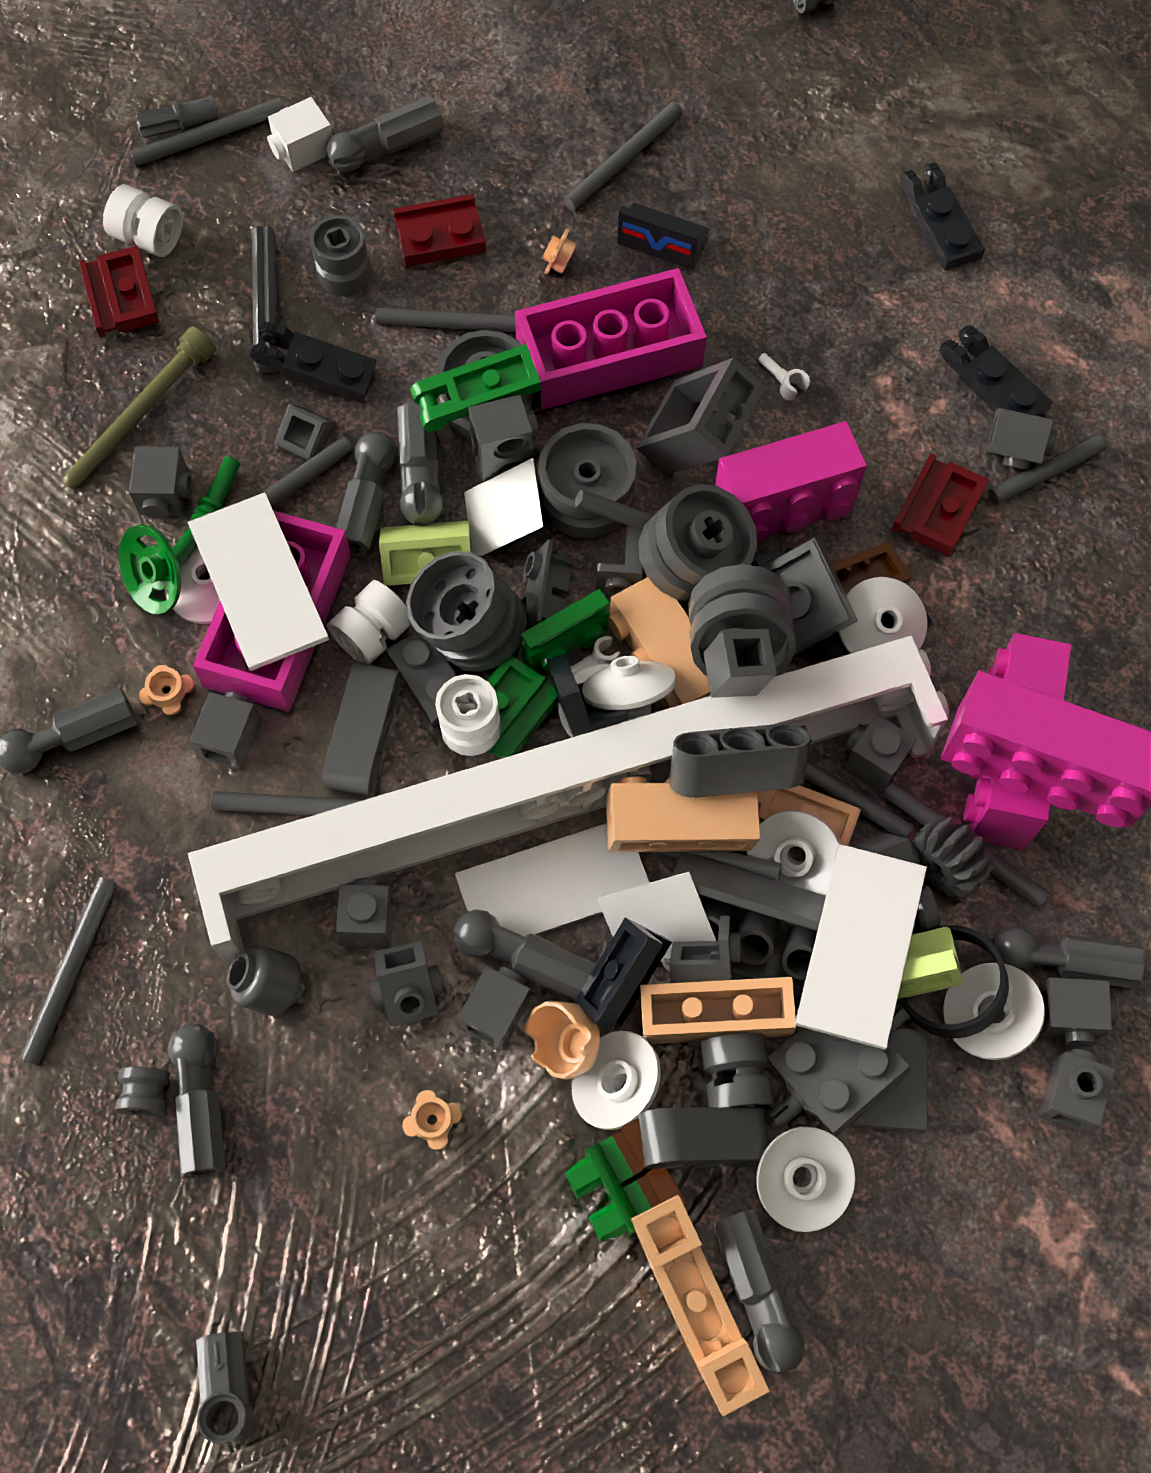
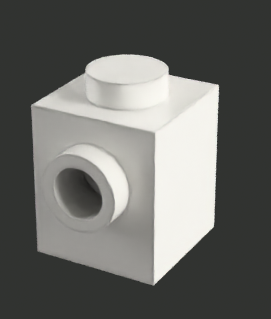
(299, 134)

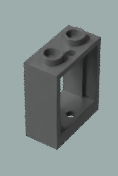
(693, 418)

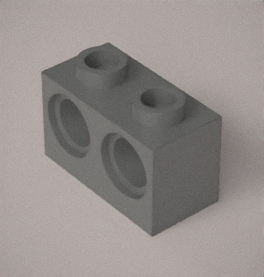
(502, 435)

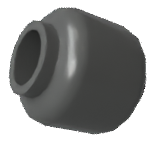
(265, 980)

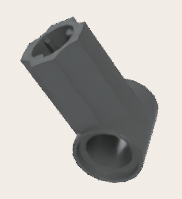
(223, 1383)

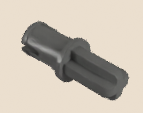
(177, 117)

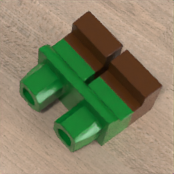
(612, 1166)

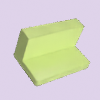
(411, 547)
(930, 963)

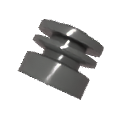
(466, 611)

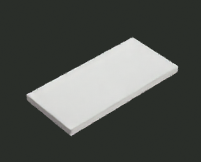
(258, 581)
(551, 882)
(861, 946)

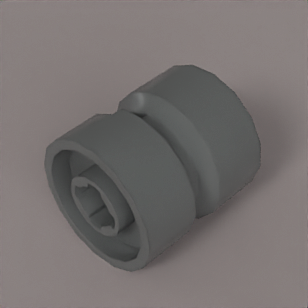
(340, 255)
(737, 1071)

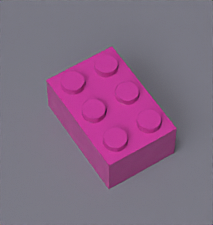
(796, 479)

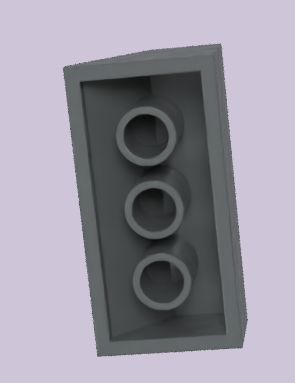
(773, 918)

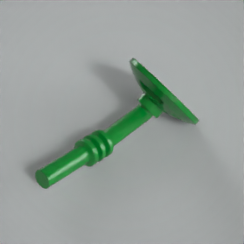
(159, 563)

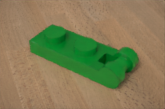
(475, 384)

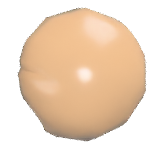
(563, 1038)

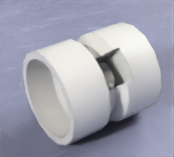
(143, 220)
(376, 617)
(468, 714)

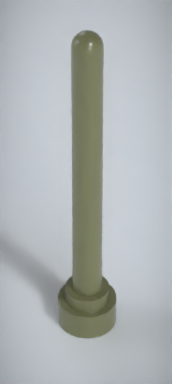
(193, 348)

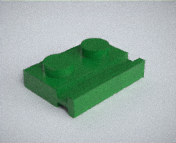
(566, 631)
(523, 704)

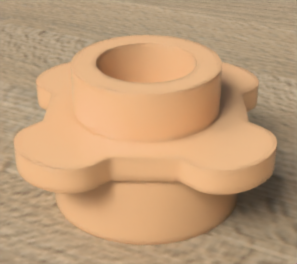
(558, 252)
(163, 677)
(429, 1105)

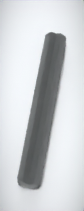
(264, 284)

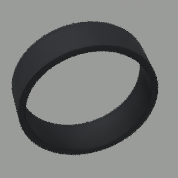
(989, 1015)

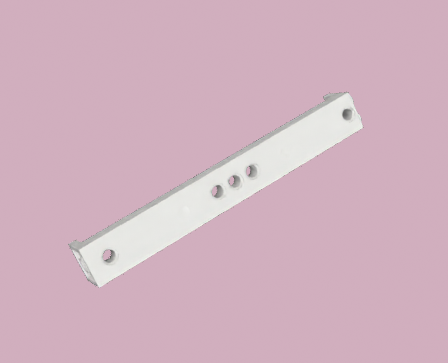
(544, 786)

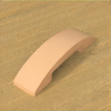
(699, 1306)

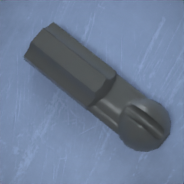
(387, 134)
(419, 467)
(364, 494)
(70, 728)
(531, 956)
(1074, 956)
(197, 1105)
(757, 1285)

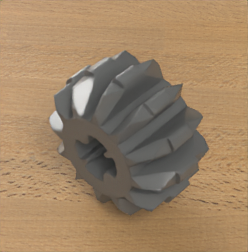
(953, 856)

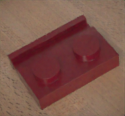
(439, 230)
(119, 291)
(940, 504)

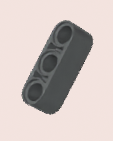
(361, 729)
(739, 760)
(703, 1137)

